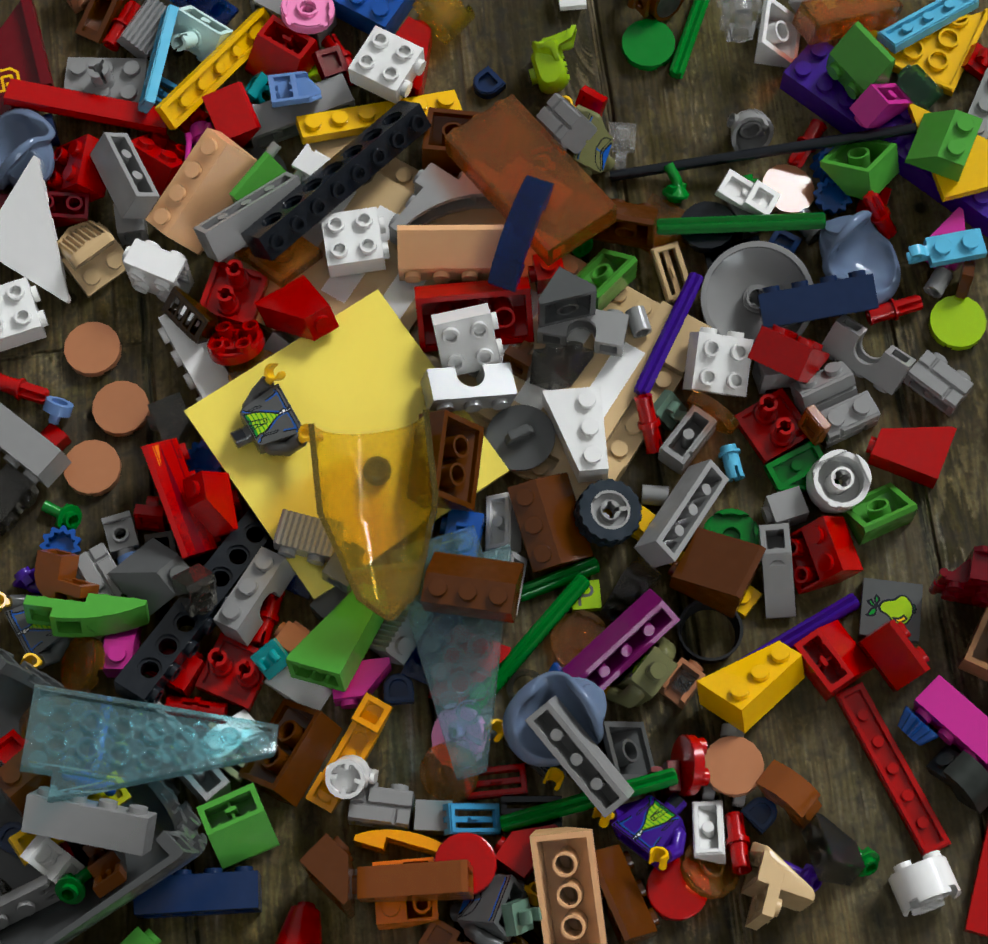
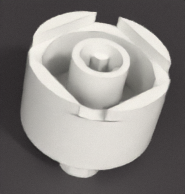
(838, 465)
(923, 884)

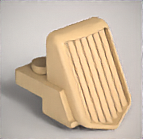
(91, 255)
(771, 886)

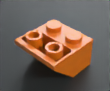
(405, 913)

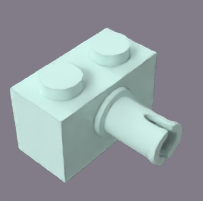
(197, 32)

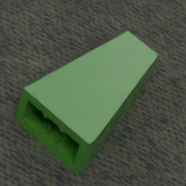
(335, 646)

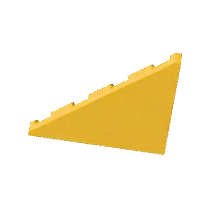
(944, 50)
(975, 172)

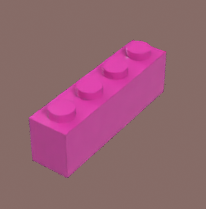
(955, 718)

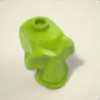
(548, 62)

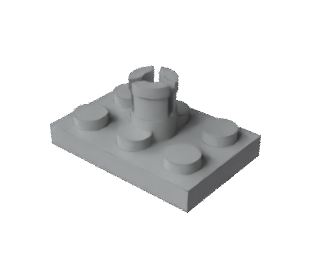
(107, 76)

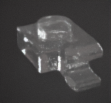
(623, 141)

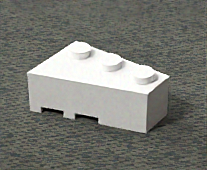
(580, 428)

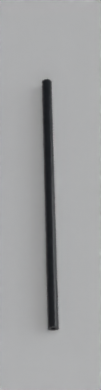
(766, 151)

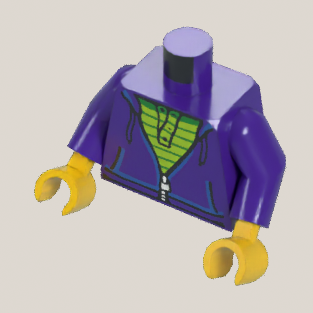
(650, 828)

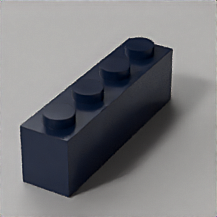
(818, 300)
(202, 894)

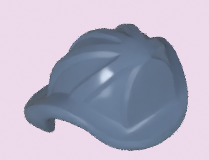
(21, 137)
(855, 244)
(579, 696)

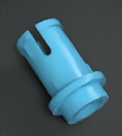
(731, 462)

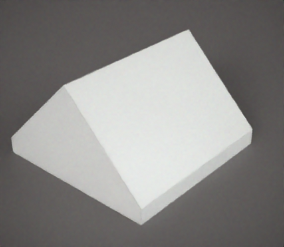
(777, 36)

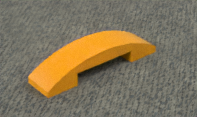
(358, 740)
(378, 840)

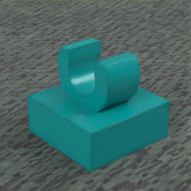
(256, 87)
(270, 658)

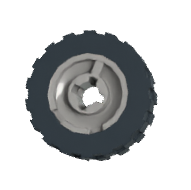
(599, 526)

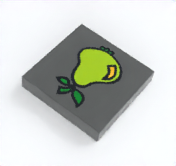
(887, 601)

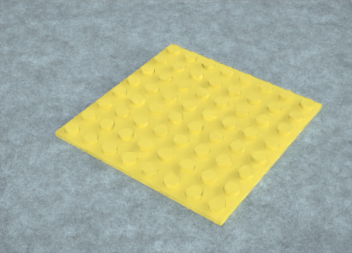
(345, 383)

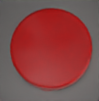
(235, 342)
(691, 757)
(475, 850)
(672, 895)

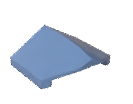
(292, 89)

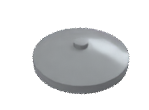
(737, 278)

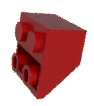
(280, 50)
(160, 157)
(75, 169)
(787, 354)
(823, 554)
(894, 654)
(832, 659)

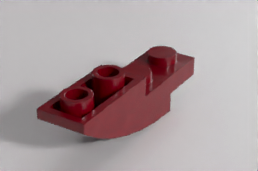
(65, 207)

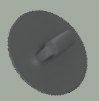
(521, 436)

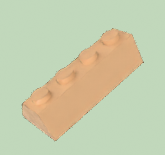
(200, 188)
(446, 252)
(568, 886)

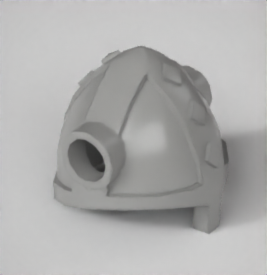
(749, 129)

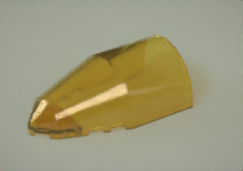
(378, 509)

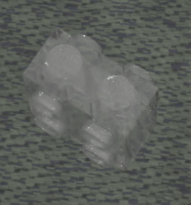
(739, 19)

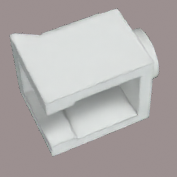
(308, 162)

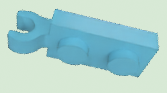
(949, 248)

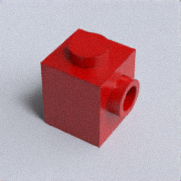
(541, 273)

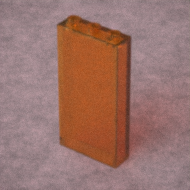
(509, 144)

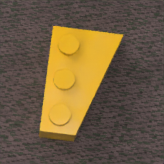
(751, 685)

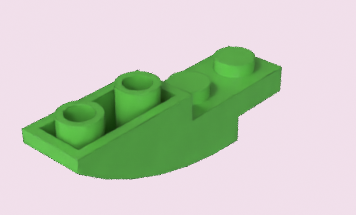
(95, 617)

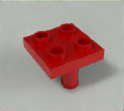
(233, 291)
(771, 426)
(231, 673)

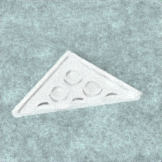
(30, 235)

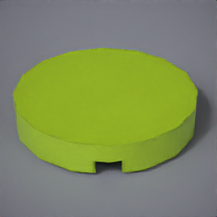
(957, 323)

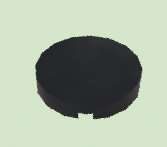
(707, 242)

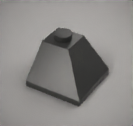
(149, 574)

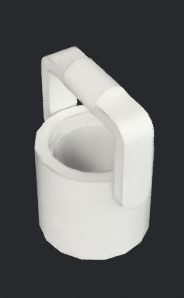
(349, 776)

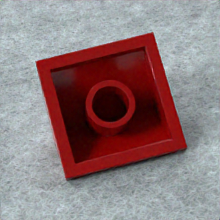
(232, 113)

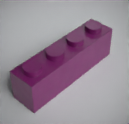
(623, 641)

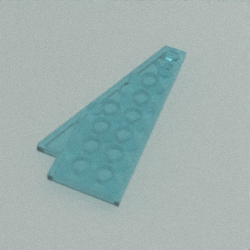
(461, 662)
(116, 743)

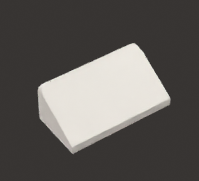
(501, 523)
(709, 831)

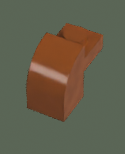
(57, 573)
(790, 792)

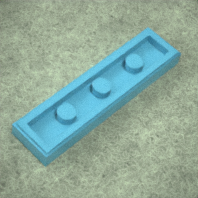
(924, 22)
(157, 58)

